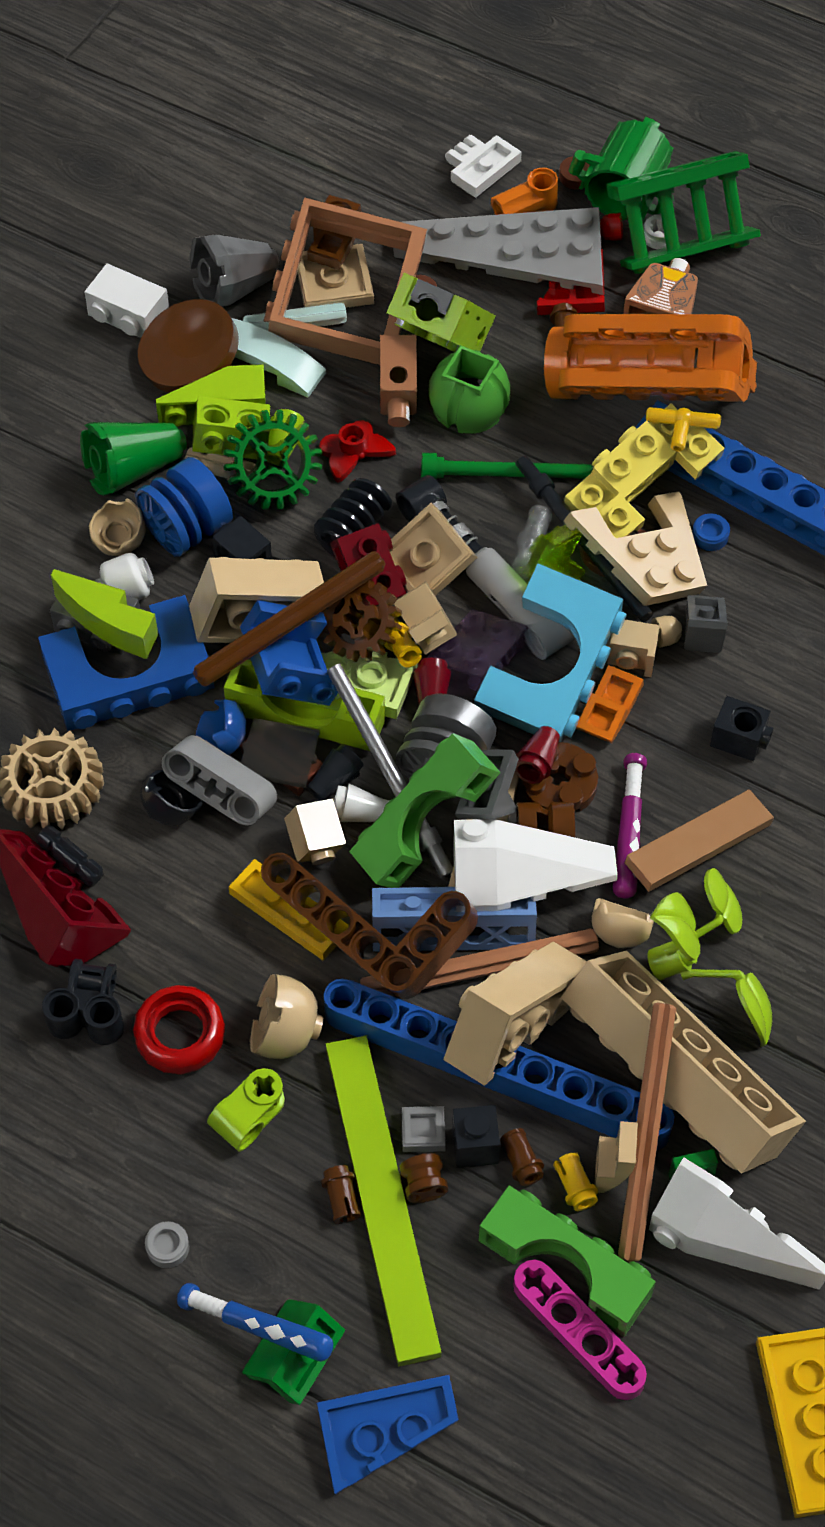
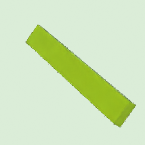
(383, 1202)

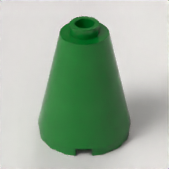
(128, 451)

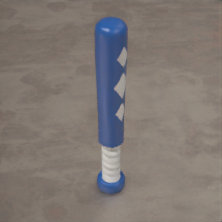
(269, 1327)

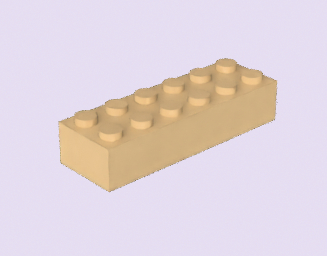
(704, 1076)

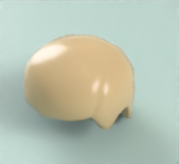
(117, 527)
(620, 925)

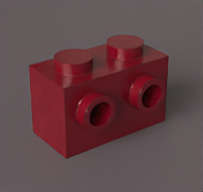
(362, 542)

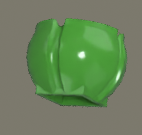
(463, 404)

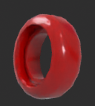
(189, 1058)

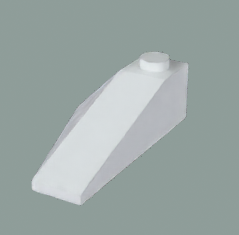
(512, 862)

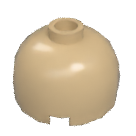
(286, 1018)

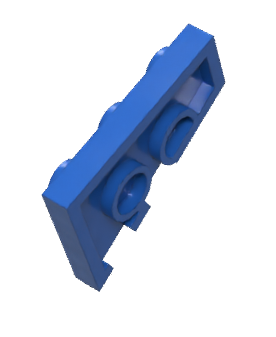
(381, 1425)

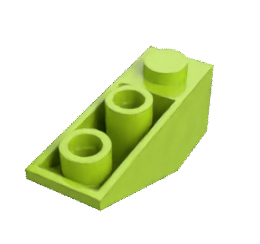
(230, 382)

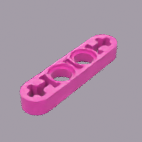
(584, 1324)

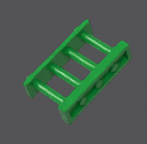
(662, 185)

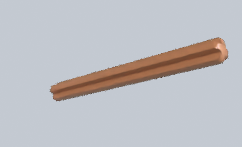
(493, 961)
(647, 1132)

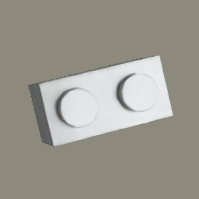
(125, 300)

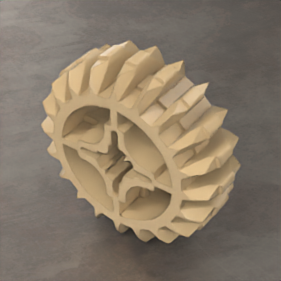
(50, 793)

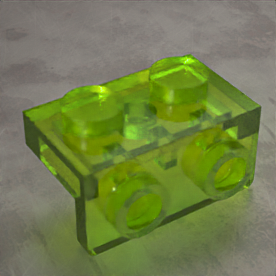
(554, 552)

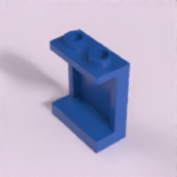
(293, 663)

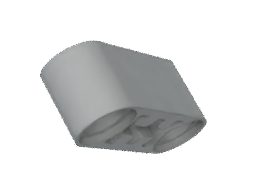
(219, 780)

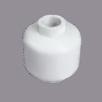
(128, 574)

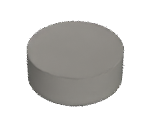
(167, 1244)

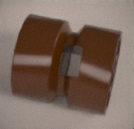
(558, 817)

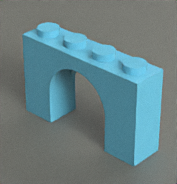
(591, 619)

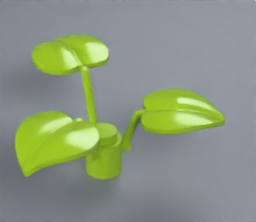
(678, 955)

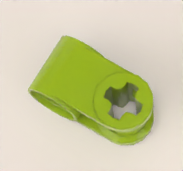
(244, 1114)

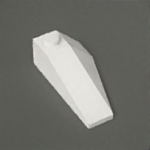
(708, 1224)

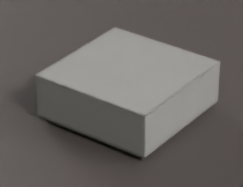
(423, 1129)

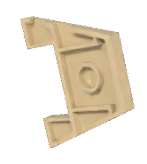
(653, 563)

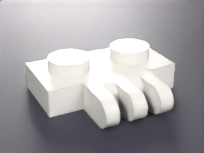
(481, 164)

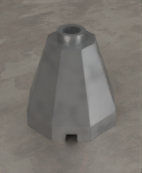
(230, 267)

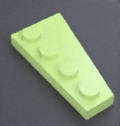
(379, 676)

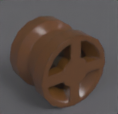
(423, 1178)

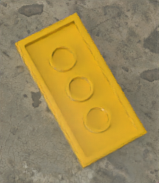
(796, 1394)

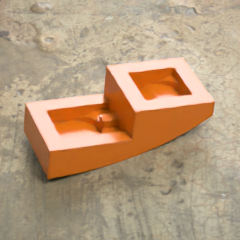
(610, 704)

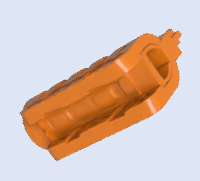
(650, 356)

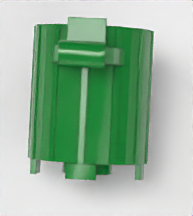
(628, 152)

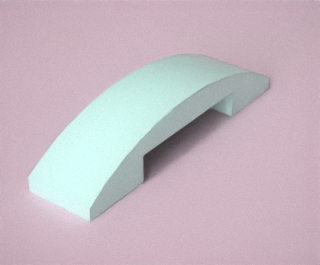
(292, 365)

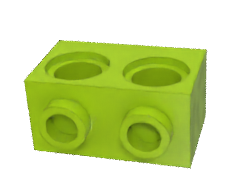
(217, 419)

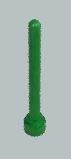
(438, 467)

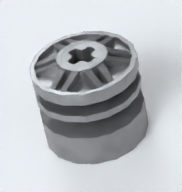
(436, 720)

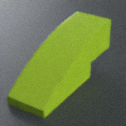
(106, 613)

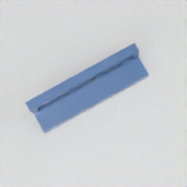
(405, 906)

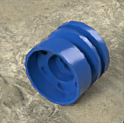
(184, 506)

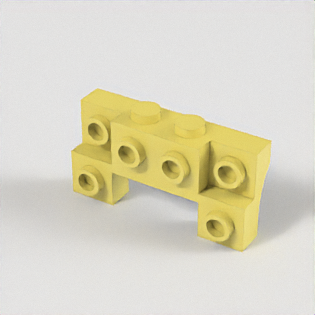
(635, 465)

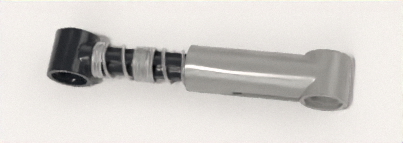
(489, 571)

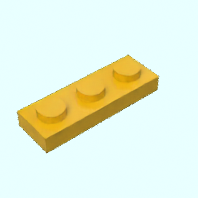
(261, 899)

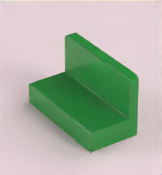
(287, 1370)

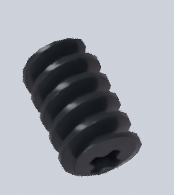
(351, 512)

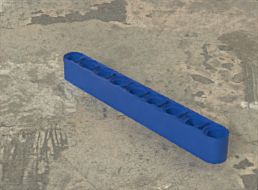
(507, 1080)

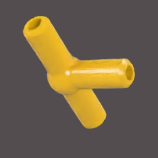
(682, 420)

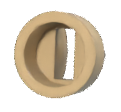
(669, 630)

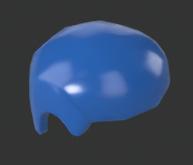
(223, 727)

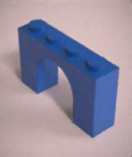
(93, 697)

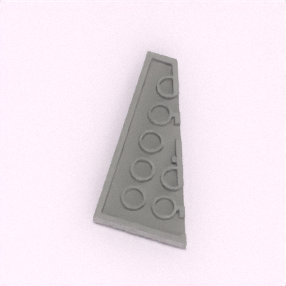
(520, 246)

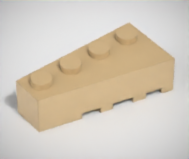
(510, 1010)

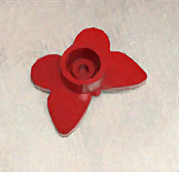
(350, 445)

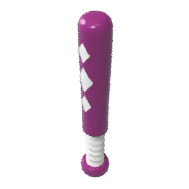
(629, 825)

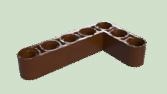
(361, 933)

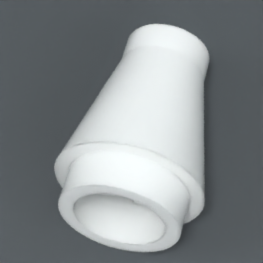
(357, 804)

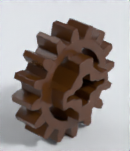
(373, 628)

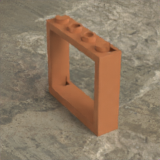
(351, 224)

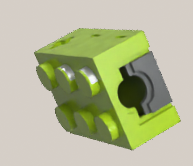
(439, 315)

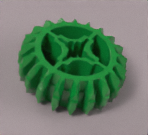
(259, 471)

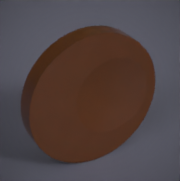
(187, 344)

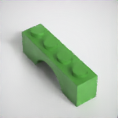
(391, 845)
(523, 1228)

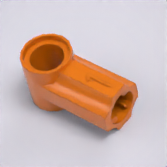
(534, 195)

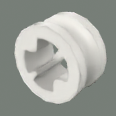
(654, 239)

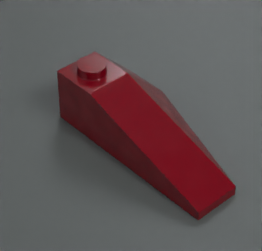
(53, 908)

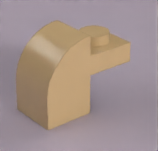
(425, 618)

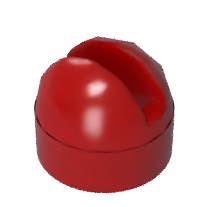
(612, 227)

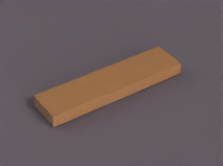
(698, 840)

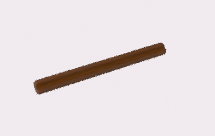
(288, 619)

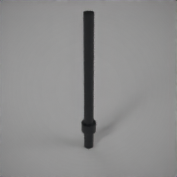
(543, 489)

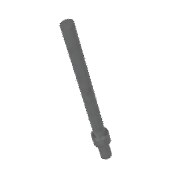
(428, 837)

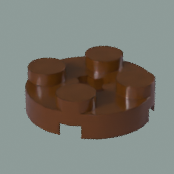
(578, 768)

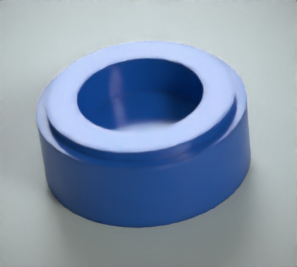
(711, 532)

